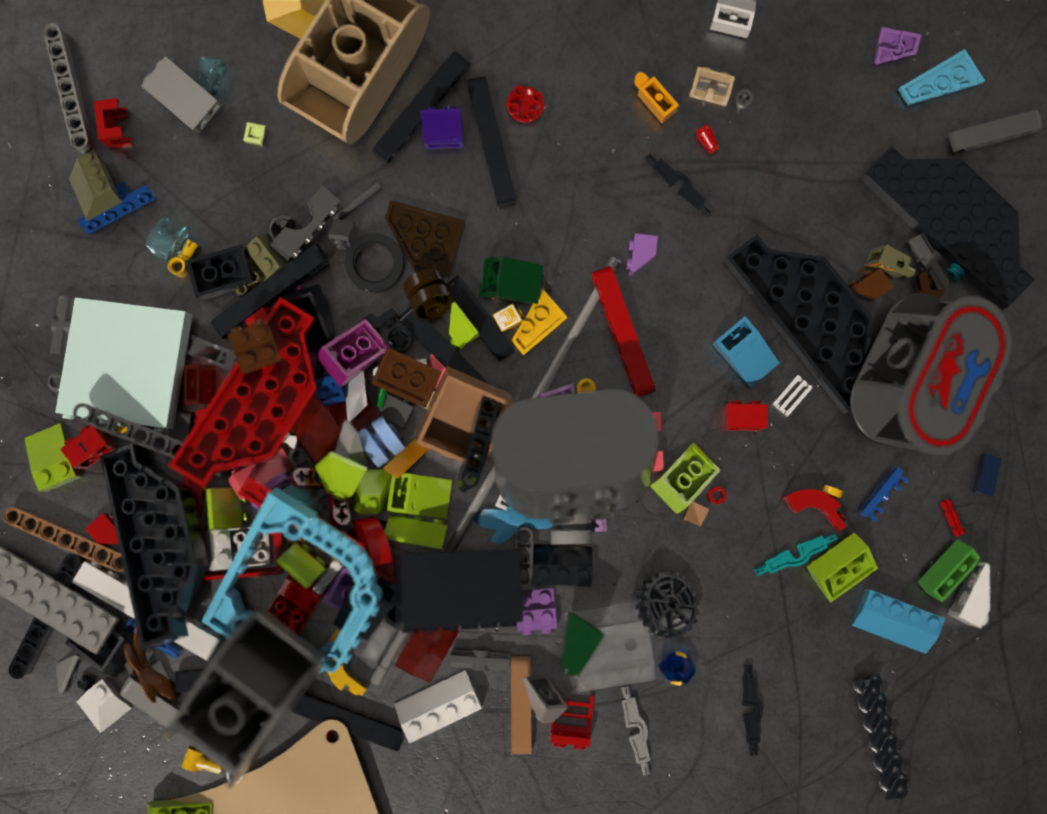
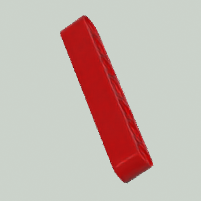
(623, 331)

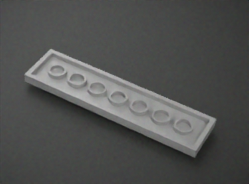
(54, 603)

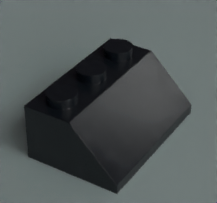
(562, 565)

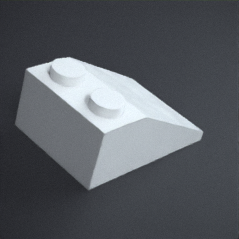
(973, 597)

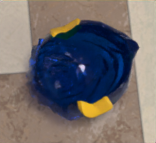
(677, 668)

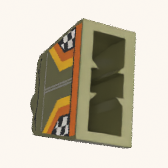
(891, 261)

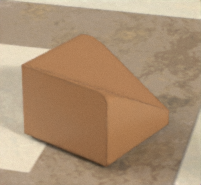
(695, 513)

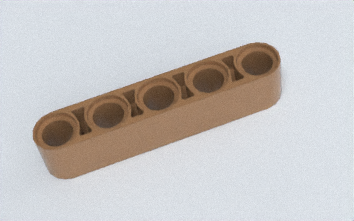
(520, 706)

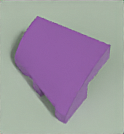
(895, 45)

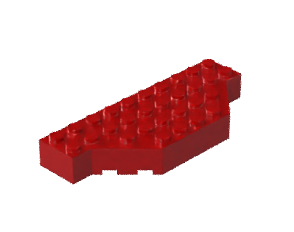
(253, 410)

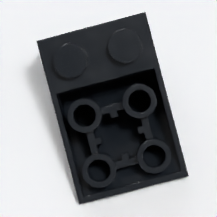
(386, 603)

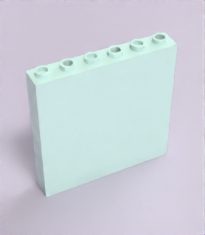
(124, 362)

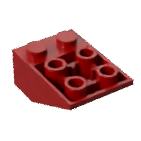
(295, 604)

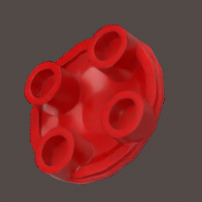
(525, 104)

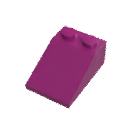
(352, 352)

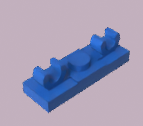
(882, 493)

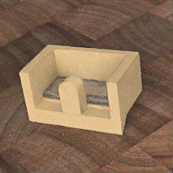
(712, 86)

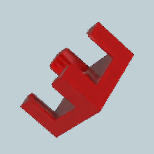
(106, 113)

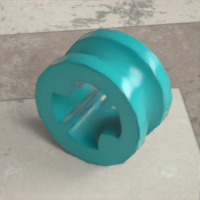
(956, 272)

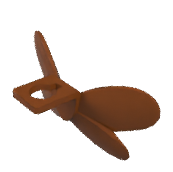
(149, 679)

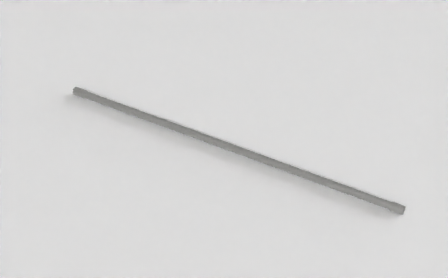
(382, 668)

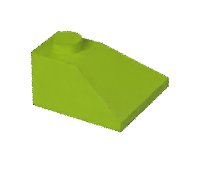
(461, 329)
(339, 475)
(372, 492)

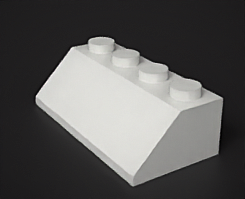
(437, 706)

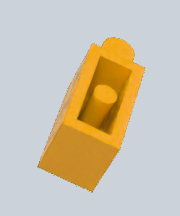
(655, 97)

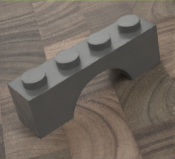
(290, 240)

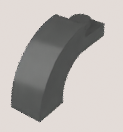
(211, 353)

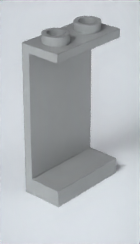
(181, 94)

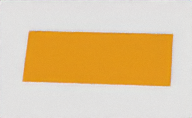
(405, 459)

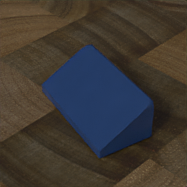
(987, 475)

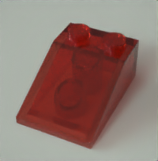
(317, 430)

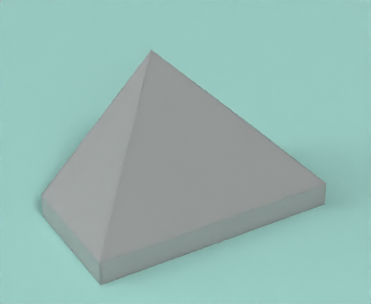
(66, 672)

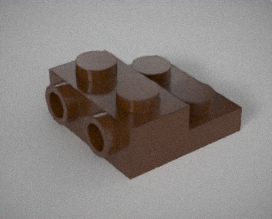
(254, 346)

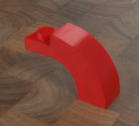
(822, 501)

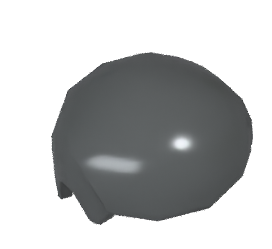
(280, 222)

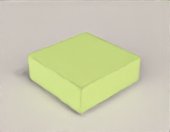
(255, 133)

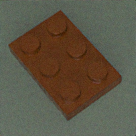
(406, 377)

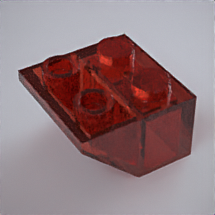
(199, 384)

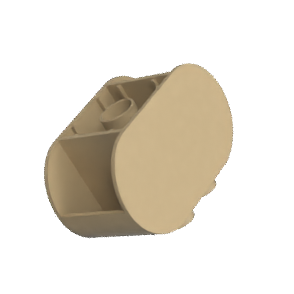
(351, 62)

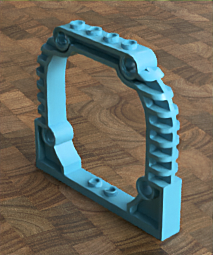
(279, 515)

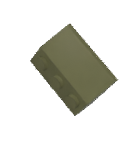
(93, 185)

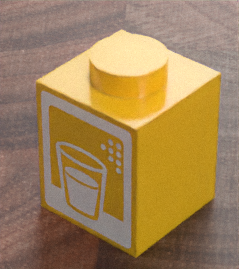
(508, 318)

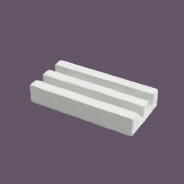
(802, 383)

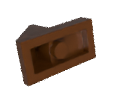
(924, 285)

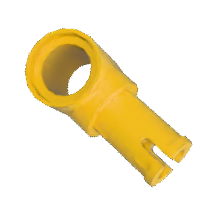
(186, 253)
(196, 760)

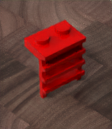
(573, 734)

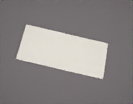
(355, 396)

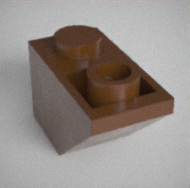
(872, 286)

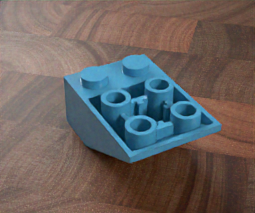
(746, 352)

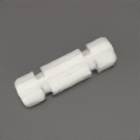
(328, 576)

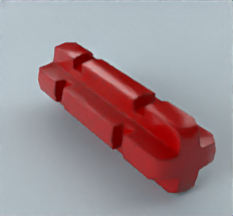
(952, 517)

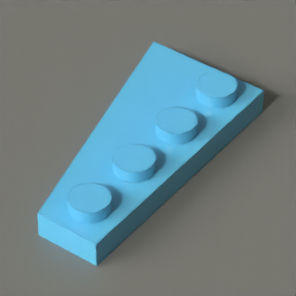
(947, 77)

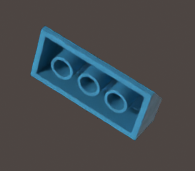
(897, 621)

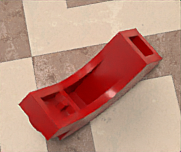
(373, 539)

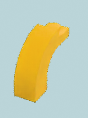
(343, 677)

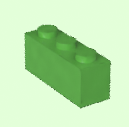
(949, 570)

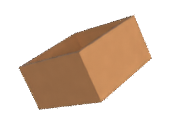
(452, 412)

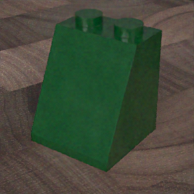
(511, 280)
(578, 644)

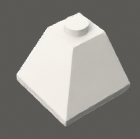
(104, 704)

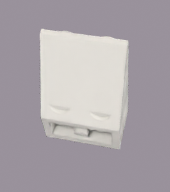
(224, 544)

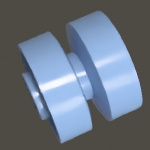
(385, 438)

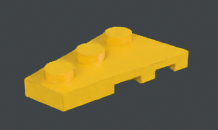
(538, 323)

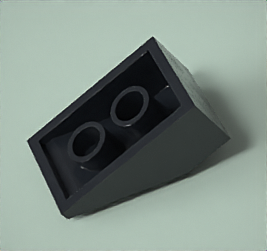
(219, 272)
(313, 303)
(111, 656)

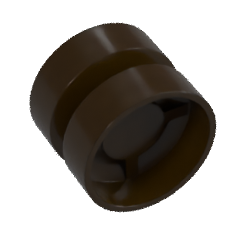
(427, 294)

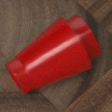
(707, 138)

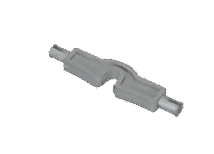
(639, 739)

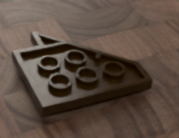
(425, 236)

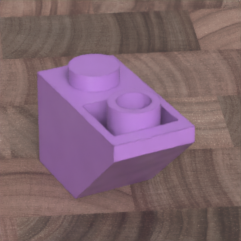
(643, 251)

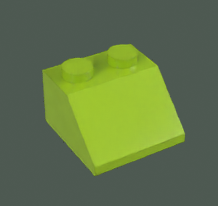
(303, 564)

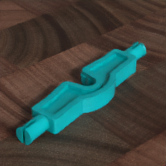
(805, 550)

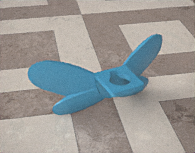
(507, 523)

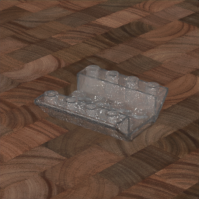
(613, 662)

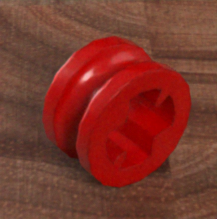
(713, 490)

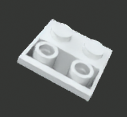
(734, 17)

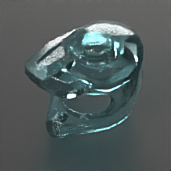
(165, 246)

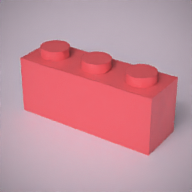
(261, 471)

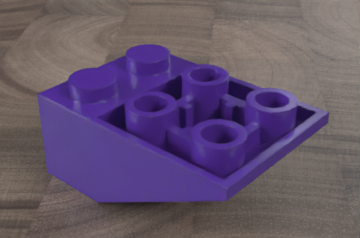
(442, 127)

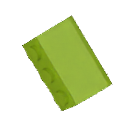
(416, 530)
(842, 567)

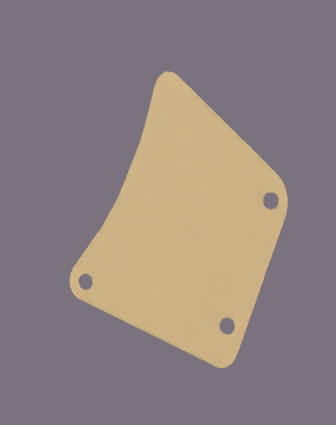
(303, 780)

